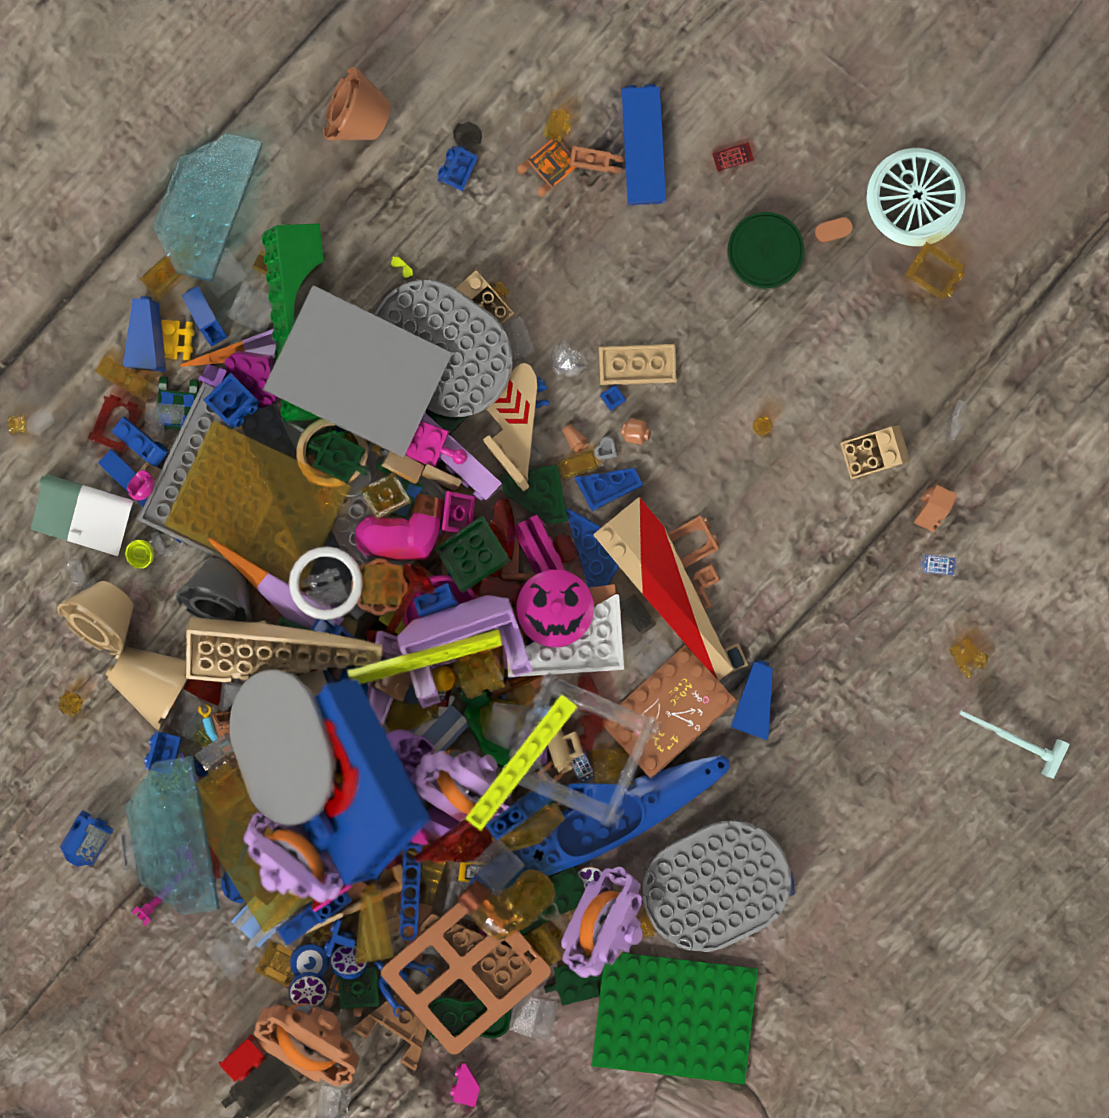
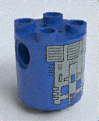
(85, 840)

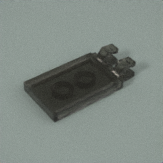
(261, 1088)

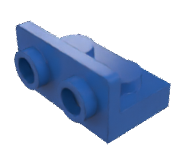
(457, 167)

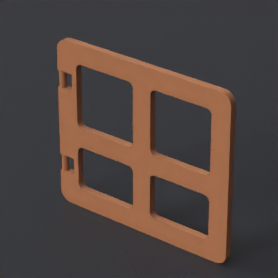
(461, 968)

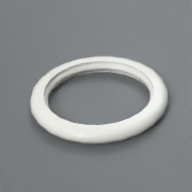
(332, 613)

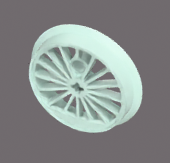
(935, 229)

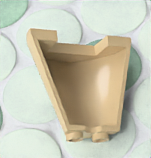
(148, 681)

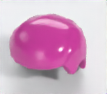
(141, 485)

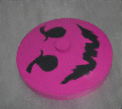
(555, 608)

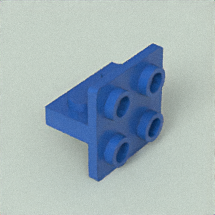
(163, 747)
(344, 938)

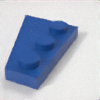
(608, 487)

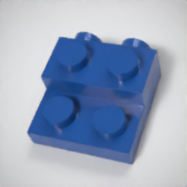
(232, 401)

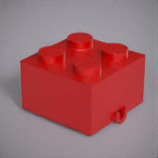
(245, 1056)

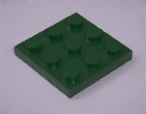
(472, 554)

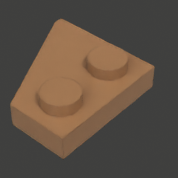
(394, 685)

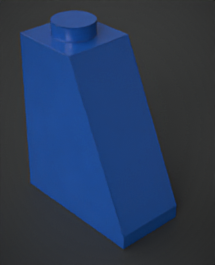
(204, 316)

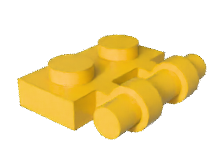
(171, 334)

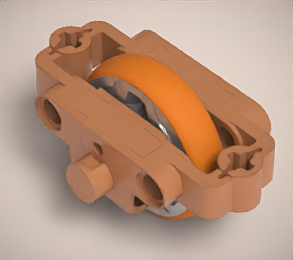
(308, 1042)

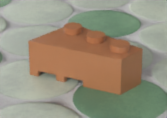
(935, 506)

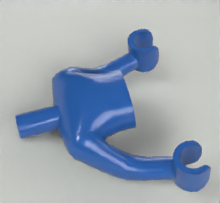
(383, 985)

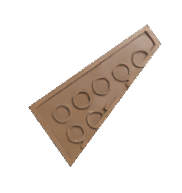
(498, 969)

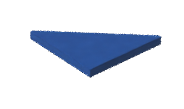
(595, 560)

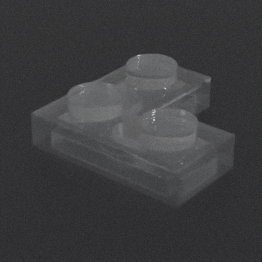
(159, 414)

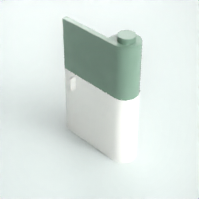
(82, 514)

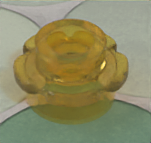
(501, 289)

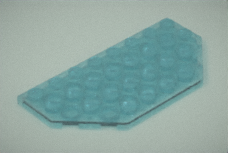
(205, 203)
(172, 837)

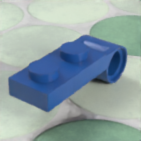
(139, 442)

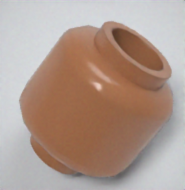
(636, 431)

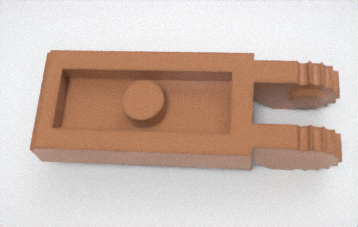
(594, 160)

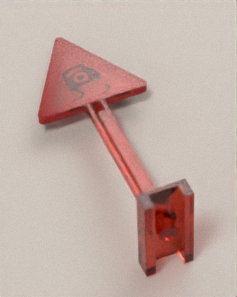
(418, 583)

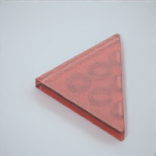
(459, 844)

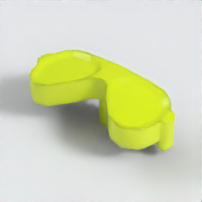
(398, 262)

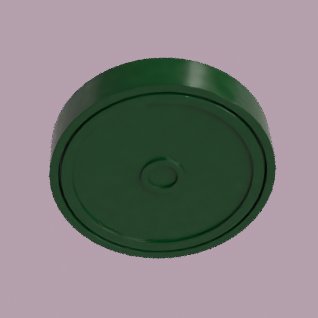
(765, 250)

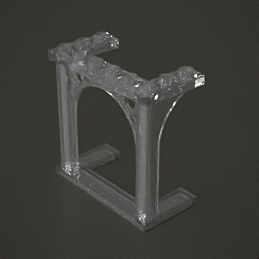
(647, 727)

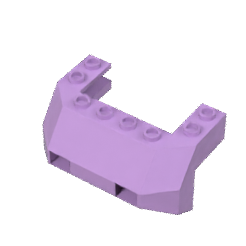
(457, 623)

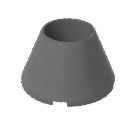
(216, 593)

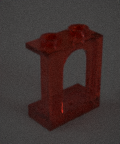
(107, 407)

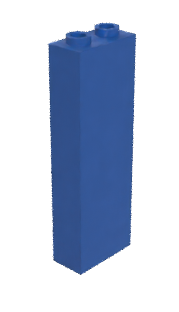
(643, 145)

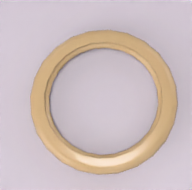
(311, 429)

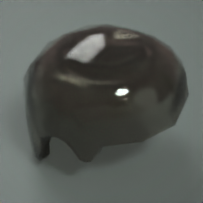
(467, 135)

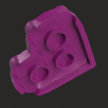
(252, 372)

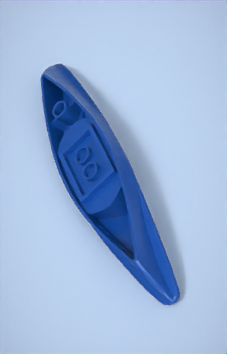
(647, 804)

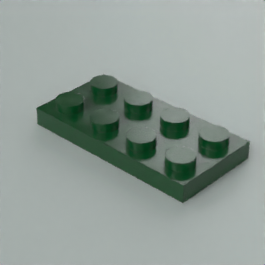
(568, 894)

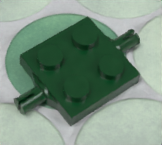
(339, 458)
(572, 986)

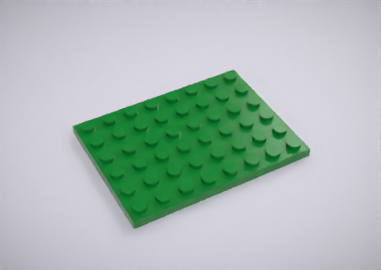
(675, 1017)

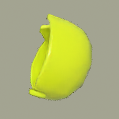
(139, 554)

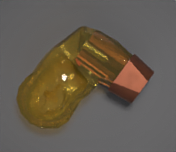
(513, 908)

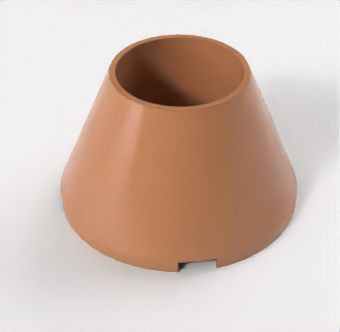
(356, 109)

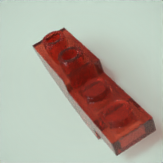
(503, 528)
(590, 721)

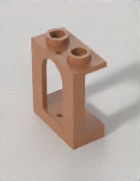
(710, 547)

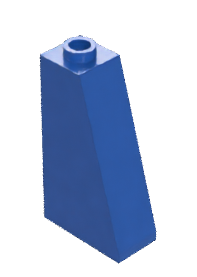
(144, 337)
(754, 704)

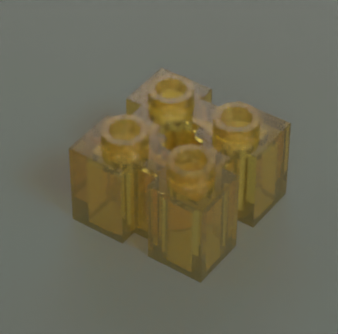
(480, 672)

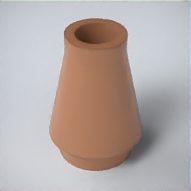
(575, 438)

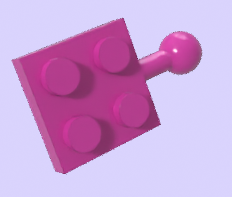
(429, 444)

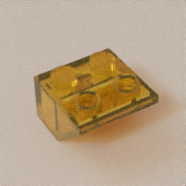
(382, 584)

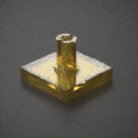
(609, 765)
(546, 943)

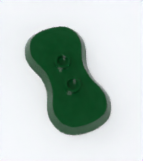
(459, 1014)

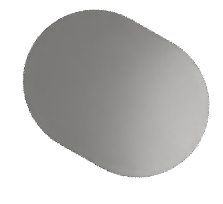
(477, 340)
(282, 747)
(716, 886)

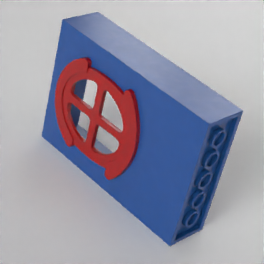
(378, 804)

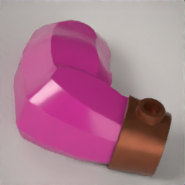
(402, 538)

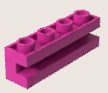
(538, 545)

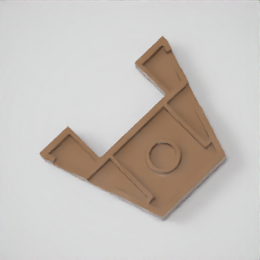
(406, 1026)

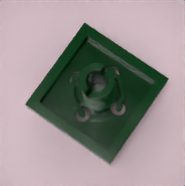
(358, 988)

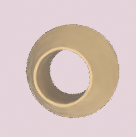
(99, 616)

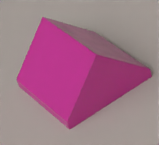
(457, 511)

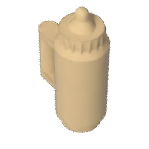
(560, 751)

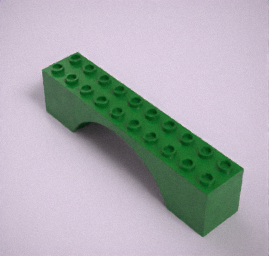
(289, 257)

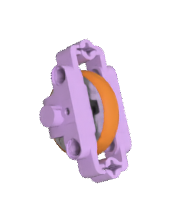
(457, 781)
(291, 860)
(603, 923)

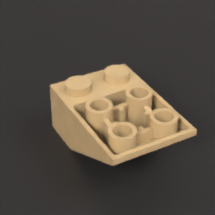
(482, 293)
(875, 452)

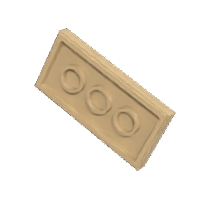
(637, 364)

